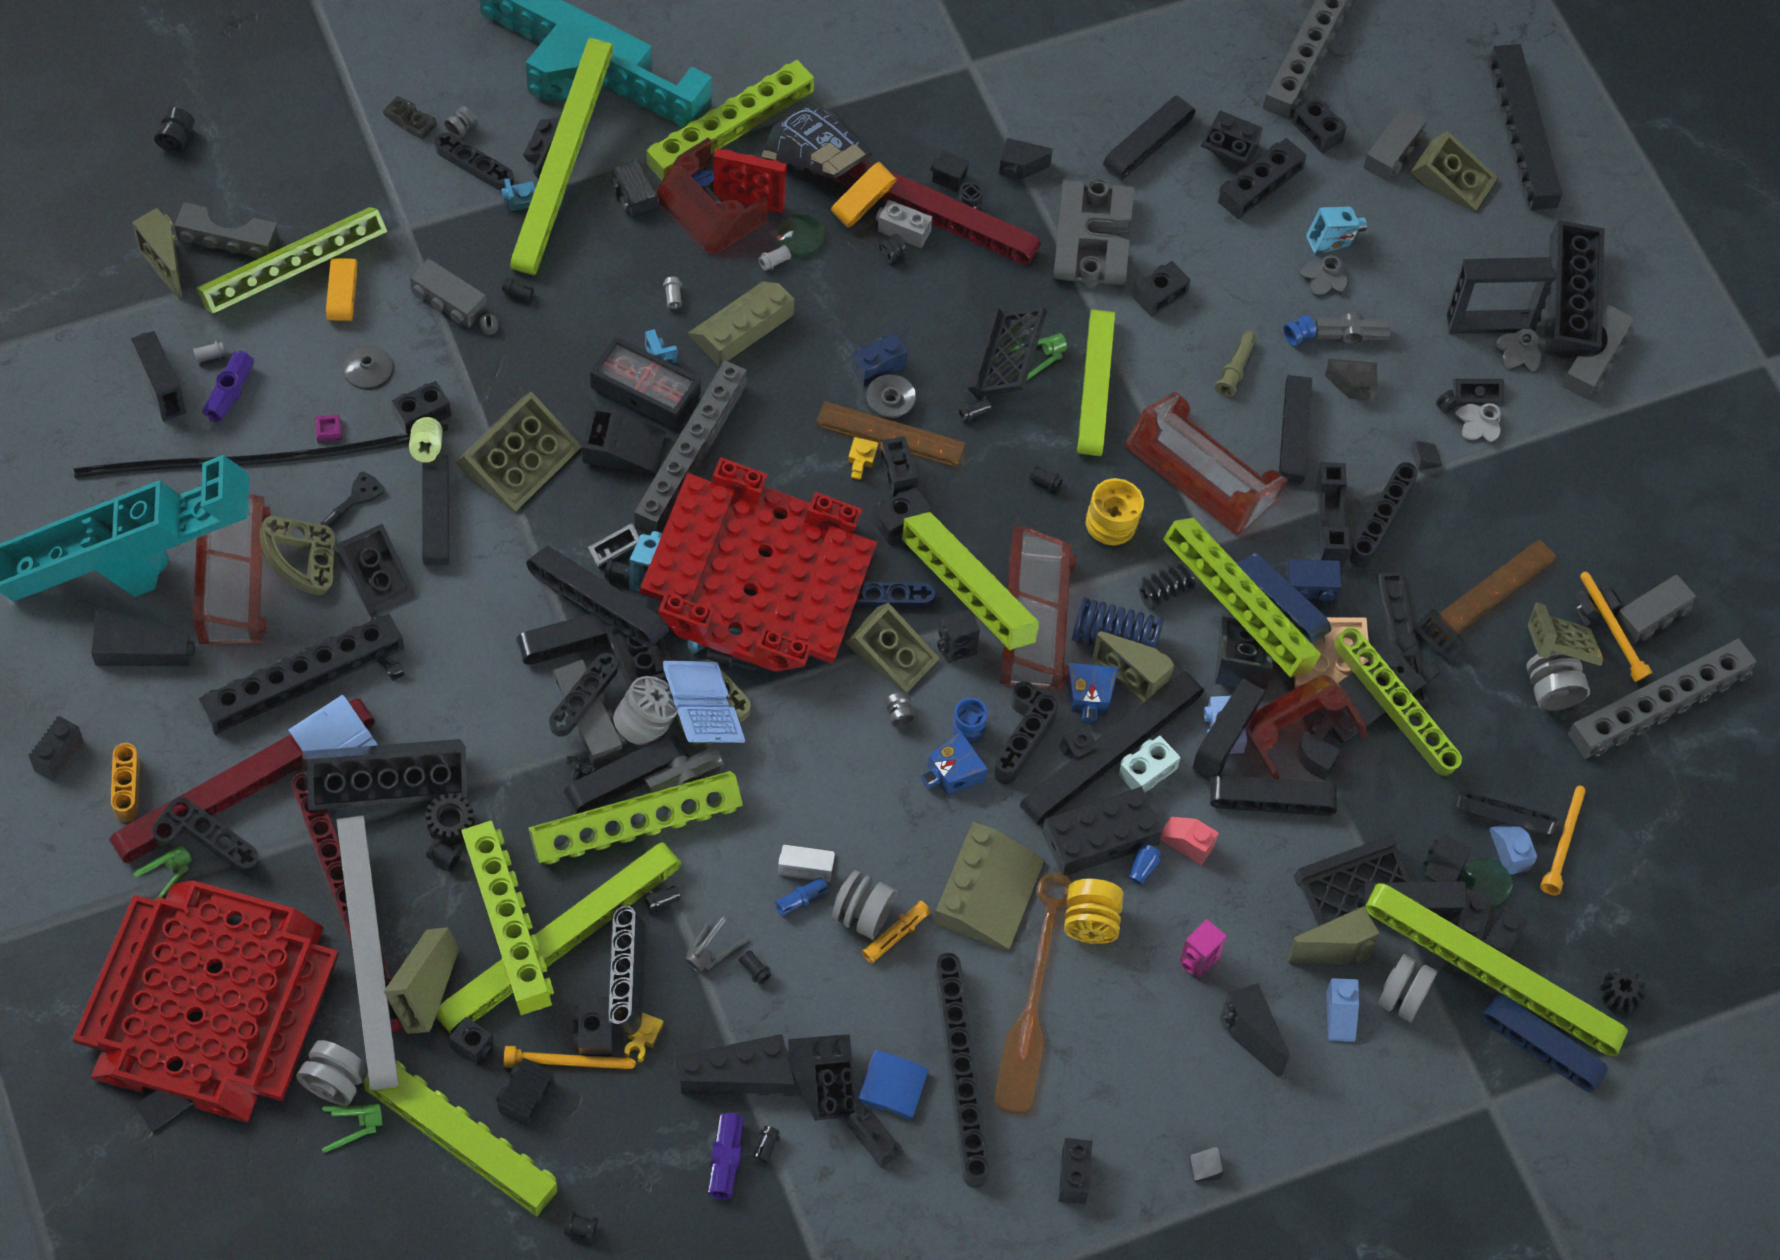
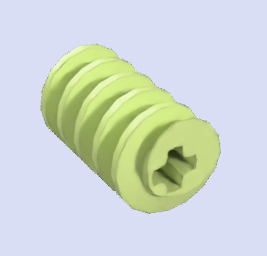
(425, 439)

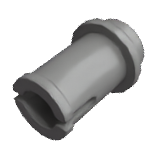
(769, 260)
(672, 286)
(209, 352)

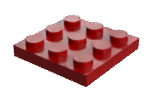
(749, 179)

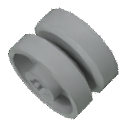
(1403, 986)
(332, 1073)

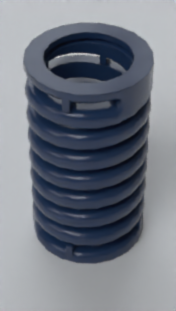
(1088, 628)

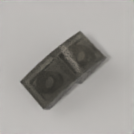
(409, 118)

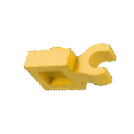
(862, 455)

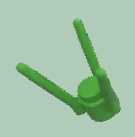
(1051, 345)
(174, 860)
(368, 1116)

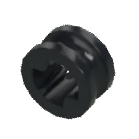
(1447, 401)

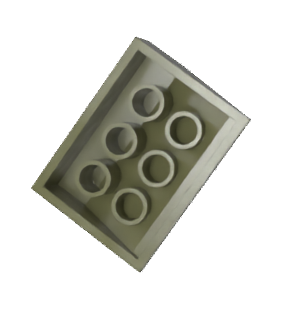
(519, 453)
(989, 887)

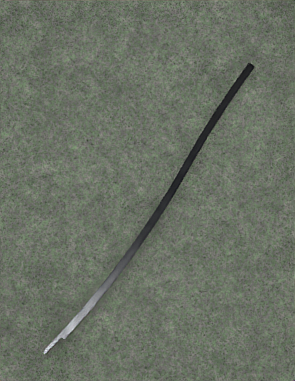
(247, 459)

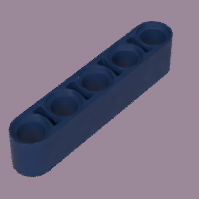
(1286, 598)
(1545, 1043)

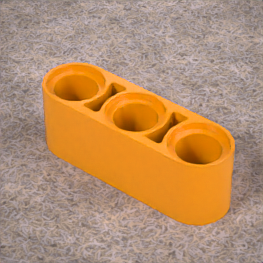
(863, 194)
(341, 289)
(122, 772)

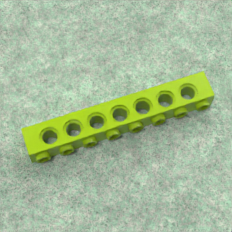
(735, 116)
(1242, 597)
(622, 812)
(528, 995)

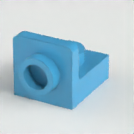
(518, 195)
(656, 347)

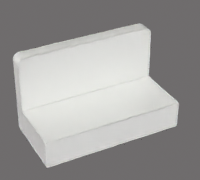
(806, 863)

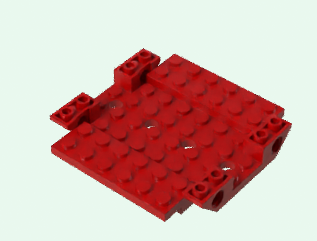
(714, 555)
(251, 1009)

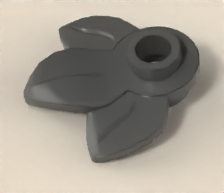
(1324, 278)
(1518, 351)

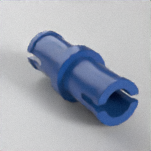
(801, 896)

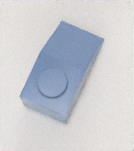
(1514, 847)
(1342, 1009)

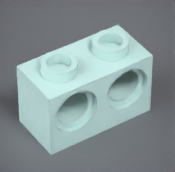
(1153, 769)

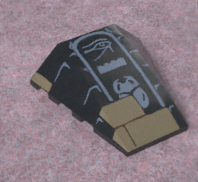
(815, 141)

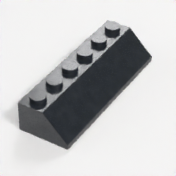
(1577, 293)
(384, 774)

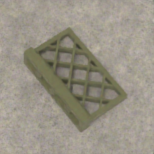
(1562, 637)

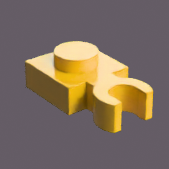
(645, 1036)

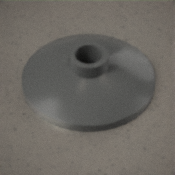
(367, 375)
(893, 388)

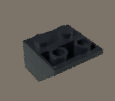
(1233, 137)

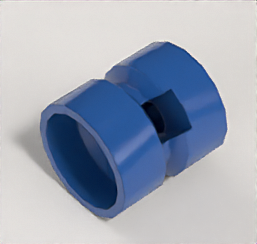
(970, 719)

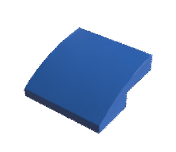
(892, 1084)

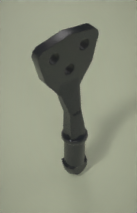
(356, 497)

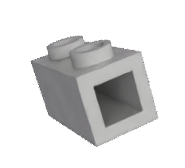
(904, 221)

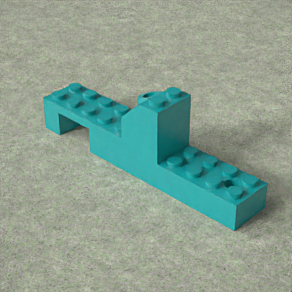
(562, 38)
(125, 534)

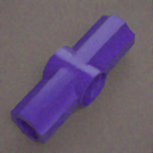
(232, 376)
(726, 1156)

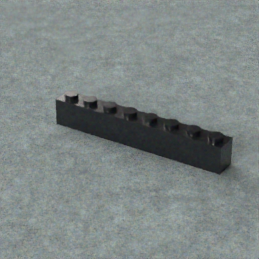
(1525, 127)

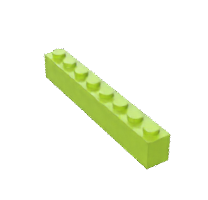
(291, 260)
(970, 581)
(468, 1140)

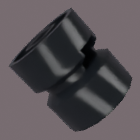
(174, 130)

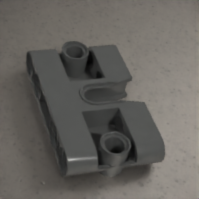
(1078, 249)

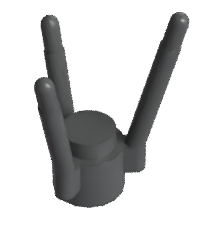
(699, 955)

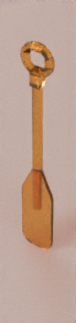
(1025, 1040)

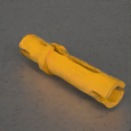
(904, 924)

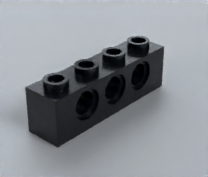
(1261, 178)

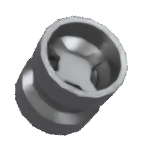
(461, 122)
(899, 709)

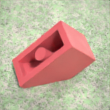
(1190, 838)

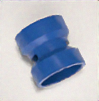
(1300, 330)

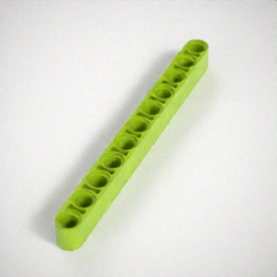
(561, 156)
(564, 933)
(1496, 969)

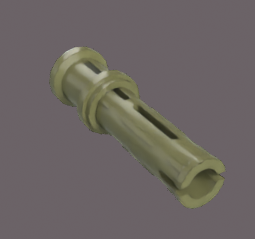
(1233, 371)

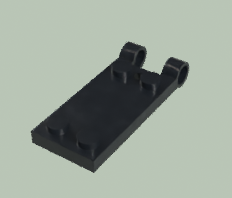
(1363, 700)

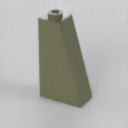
(422, 980)

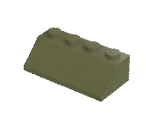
(743, 321)

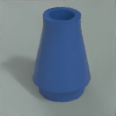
(1144, 863)

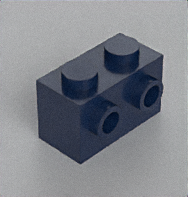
(879, 359)
(1315, 578)

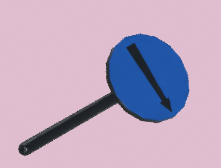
(705, 179)

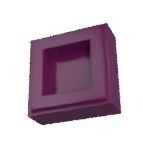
(328, 428)

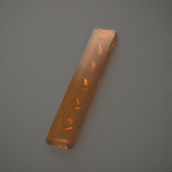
(878, 429)
(1497, 586)

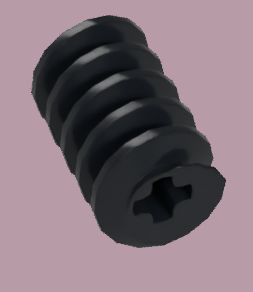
(1165, 581)

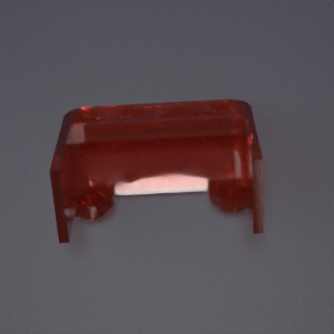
(704, 220)
(1294, 705)

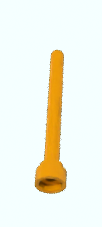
(1638, 668)
(1552, 882)
(514, 1056)

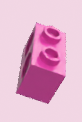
(1202, 949)

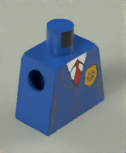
(1090, 689)
(954, 766)

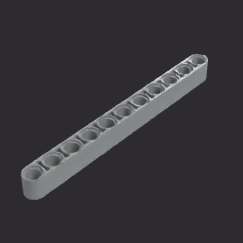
(367, 953)

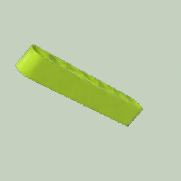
(1096, 383)
(1399, 714)

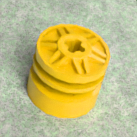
(1114, 511)
(1093, 911)

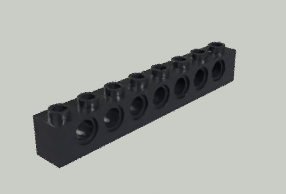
(297, 684)

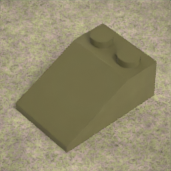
(1454, 172)
(158, 246)
(892, 648)
(1140, 667)
(1336, 942)

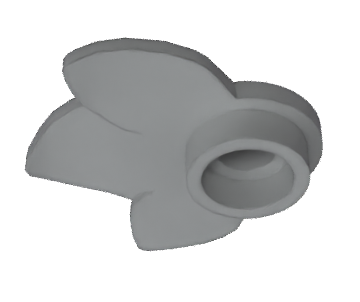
(1478, 424)

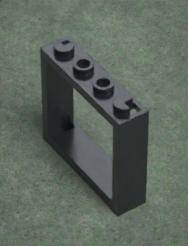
(1499, 271)

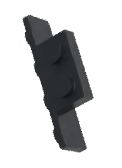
(540, 143)

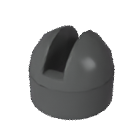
(483, 324)

